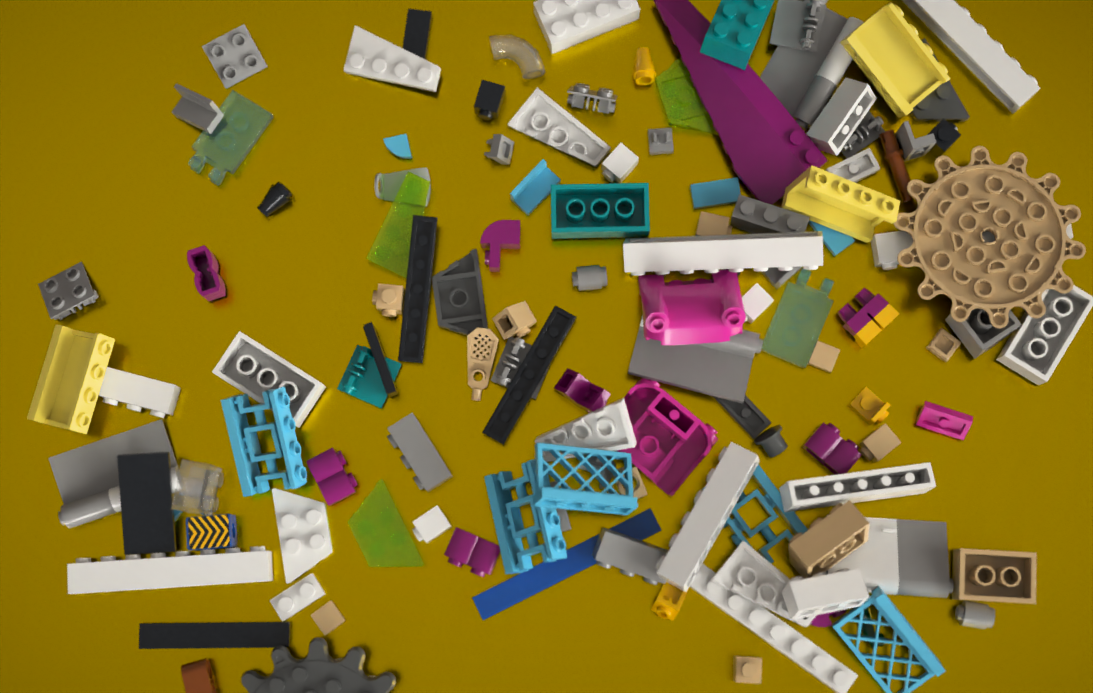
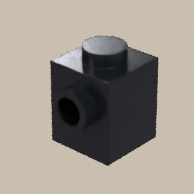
(946, 135)

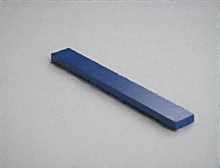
(549, 573)

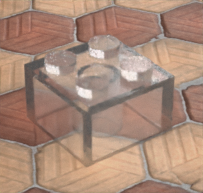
(197, 488)

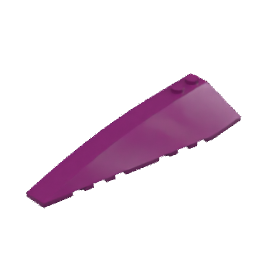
(752, 123)

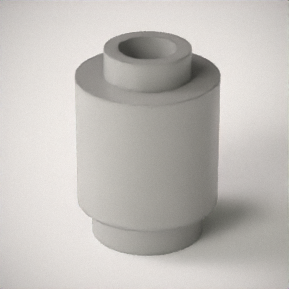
(589, 277)
(975, 615)

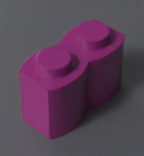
(206, 277)
(832, 450)
(331, 476)
(473, 552)

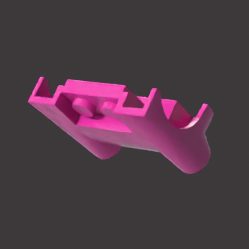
(692, 310)
(667, 436)

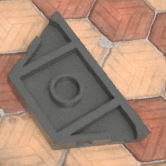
(940, 104)
(460, 296)

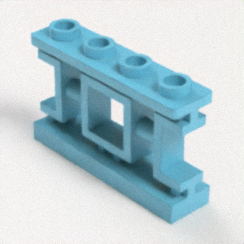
(247, 447)
(770, 500)
(510, 525)

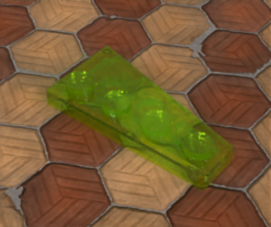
(394, 237)

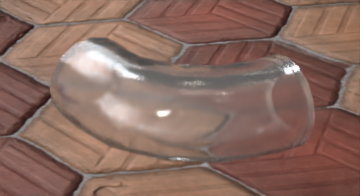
(519, 51)

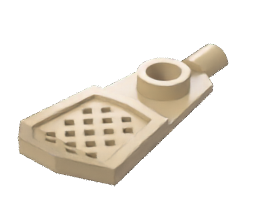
(480, 364)

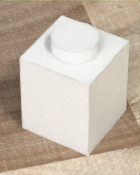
(619, 164)
(756, 302)
(431, 525)

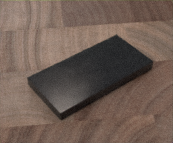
(146, 502)

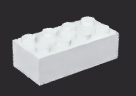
(575, 21)
(1041, 342)
(258, 369)

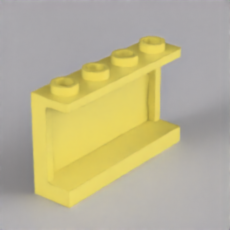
(895, 59)
(839, 203)
(71, 379)

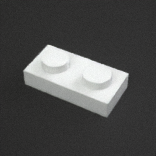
(856, 167)
(297, 597)

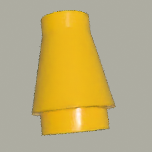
(643, 68)

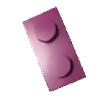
(944, 420)

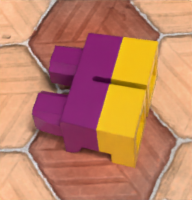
(870, 319)

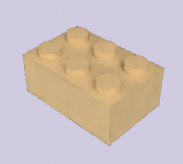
(828, 540)
(994, 576)

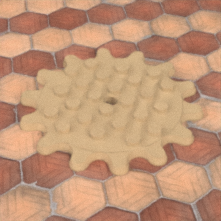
(997, 200)

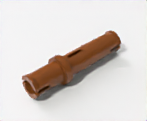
(896, 163)

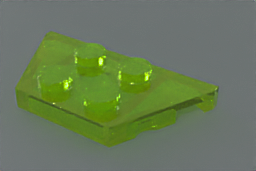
(681, 100)
(383, 532)

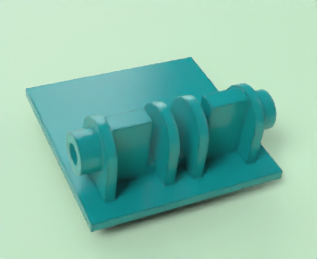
(363, 378)

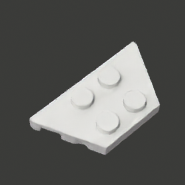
(302, 532)

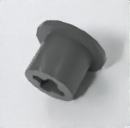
(771, 441)

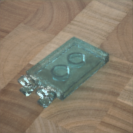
(231, 138)
(798, 320)

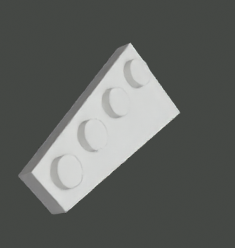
(384, 61)
(554, 126)
(601, 430)
(756, 580)

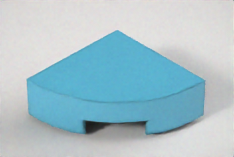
(399, 146)

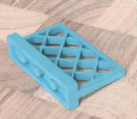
(579, 499)
(904, 630)

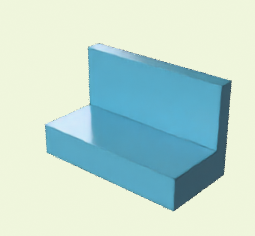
(534, 188)

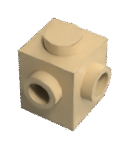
(389, 299)
(515, 320)

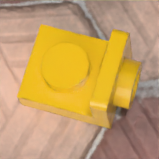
(870, 406)
(669, 601)

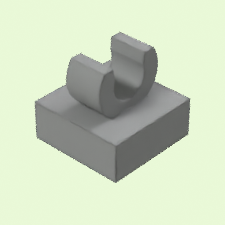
(660, 141)
(501, 149)

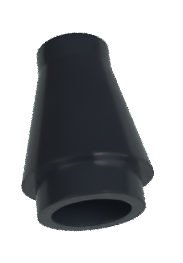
(275, 198)

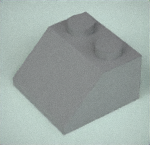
(978, 333)

